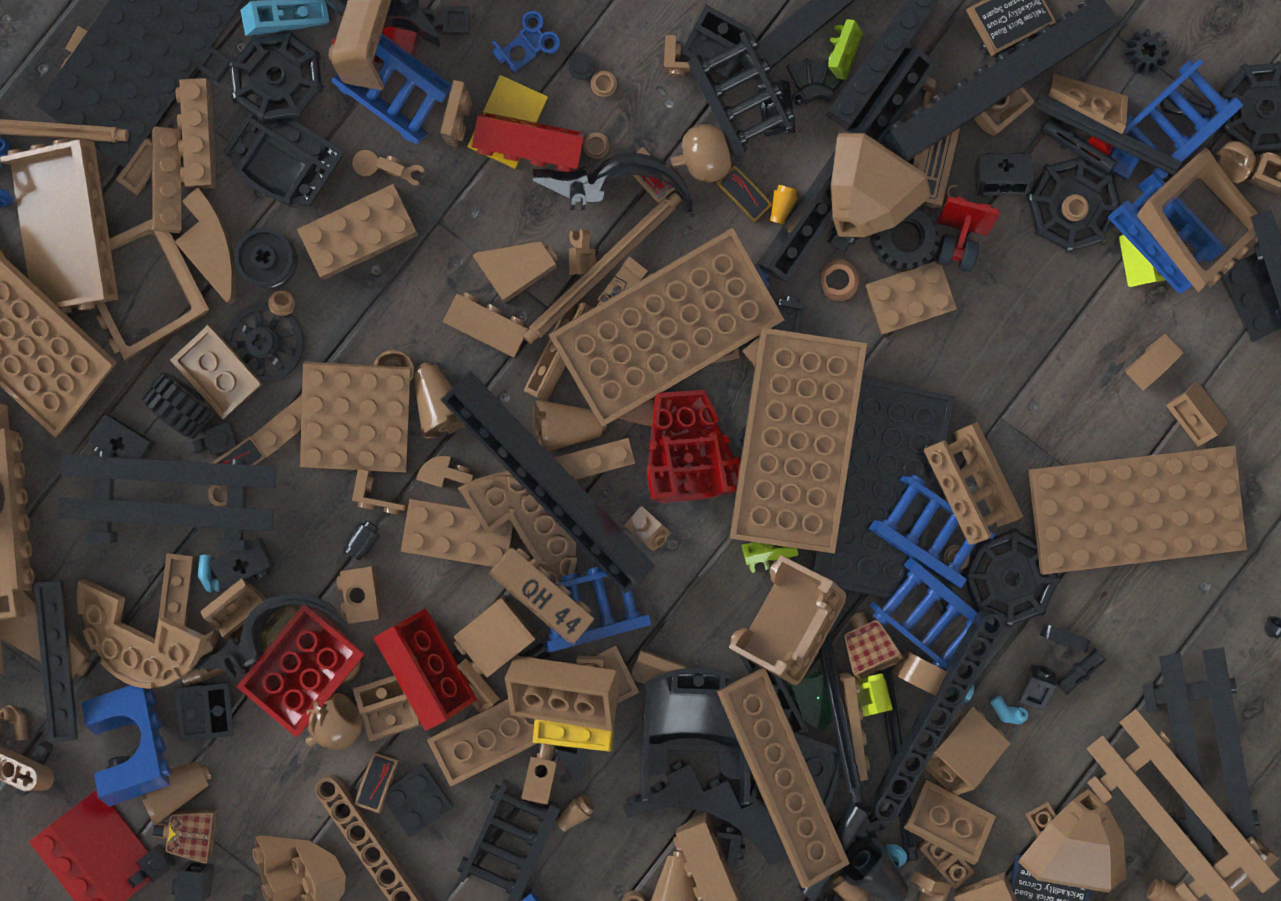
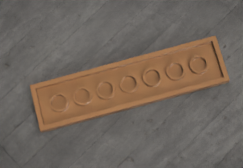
(499, 735)
(783, 778)

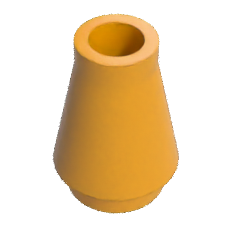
(783, 203)

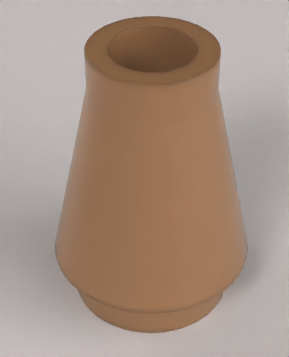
(576, 812)

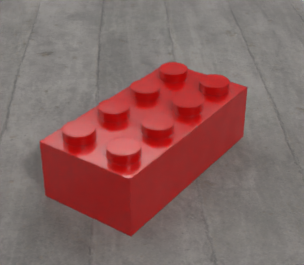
(527, 140)
(425, 669)

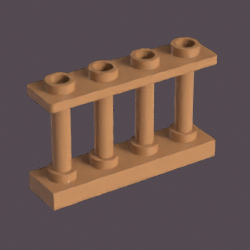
(987, 475)

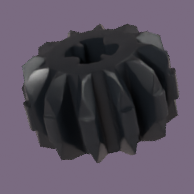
(1144, 42)

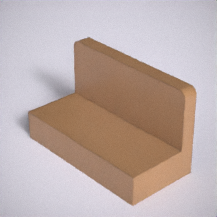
(1198, 414)
(651, 665)

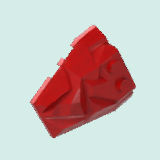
(688, 450)

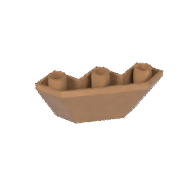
(872, 187)
(1079, 847)
(297, 870)

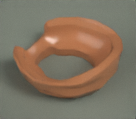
(850, 289)

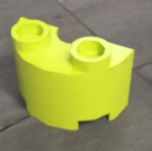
(874, 695)

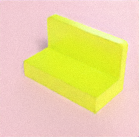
(1137, 267)

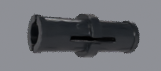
(1081, 671)

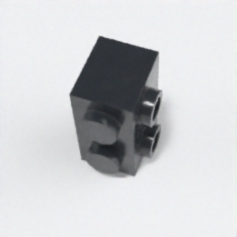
(193, 882)

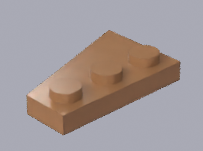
(1095, 102)

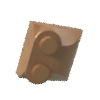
(1004, 112)

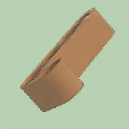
(24, 772)

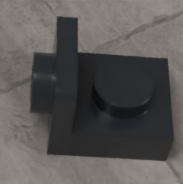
(1038, 687)

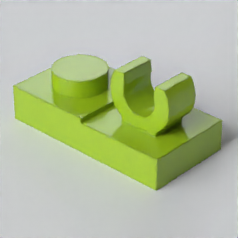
(845, 48)
(762, 552)

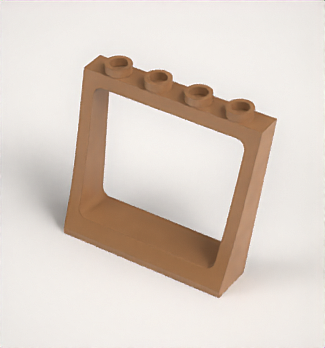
(1207, 169)
(184, 278)

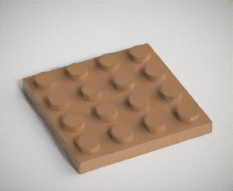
(355, 417)

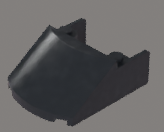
(687, 715)

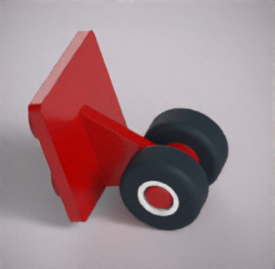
(966, 217)

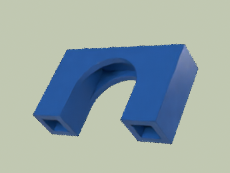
(147, 767)

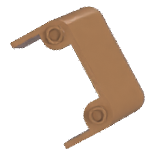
(358, 42)

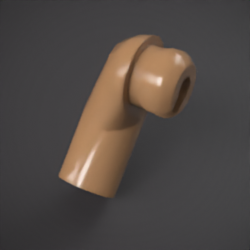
(17, 719)

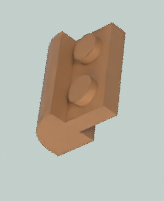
(232, 608)
(384, 708)

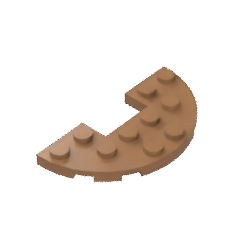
(503, 499)
(130, 653)

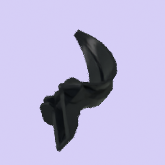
(404, 13)
(590, 188)
(247, 651)

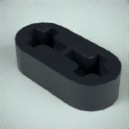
(1065, 638)

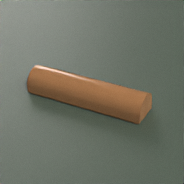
(550, 363)

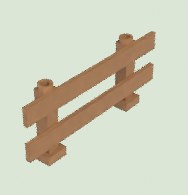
(1121, 773)

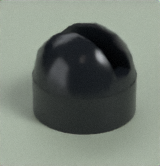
(1273, 627)

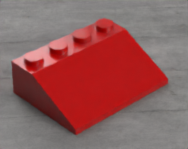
(301, 667)
(92, 851)

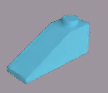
(283, 15)

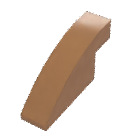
(209, 245)

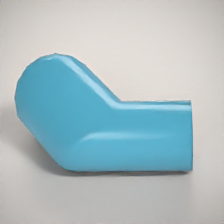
(205, 576)
(1008, 714)

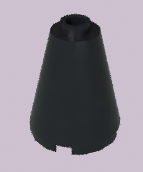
(874, 871)

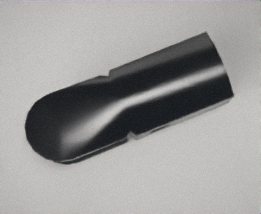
(1168, 106)

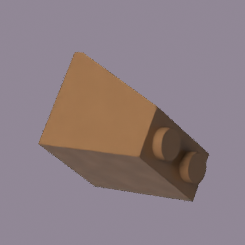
(516, 267)
(494, 637)
(966, 752)

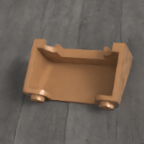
(790, 621)

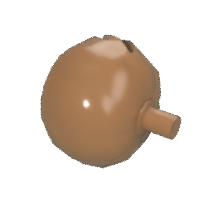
(704, 153)
(335, 723)

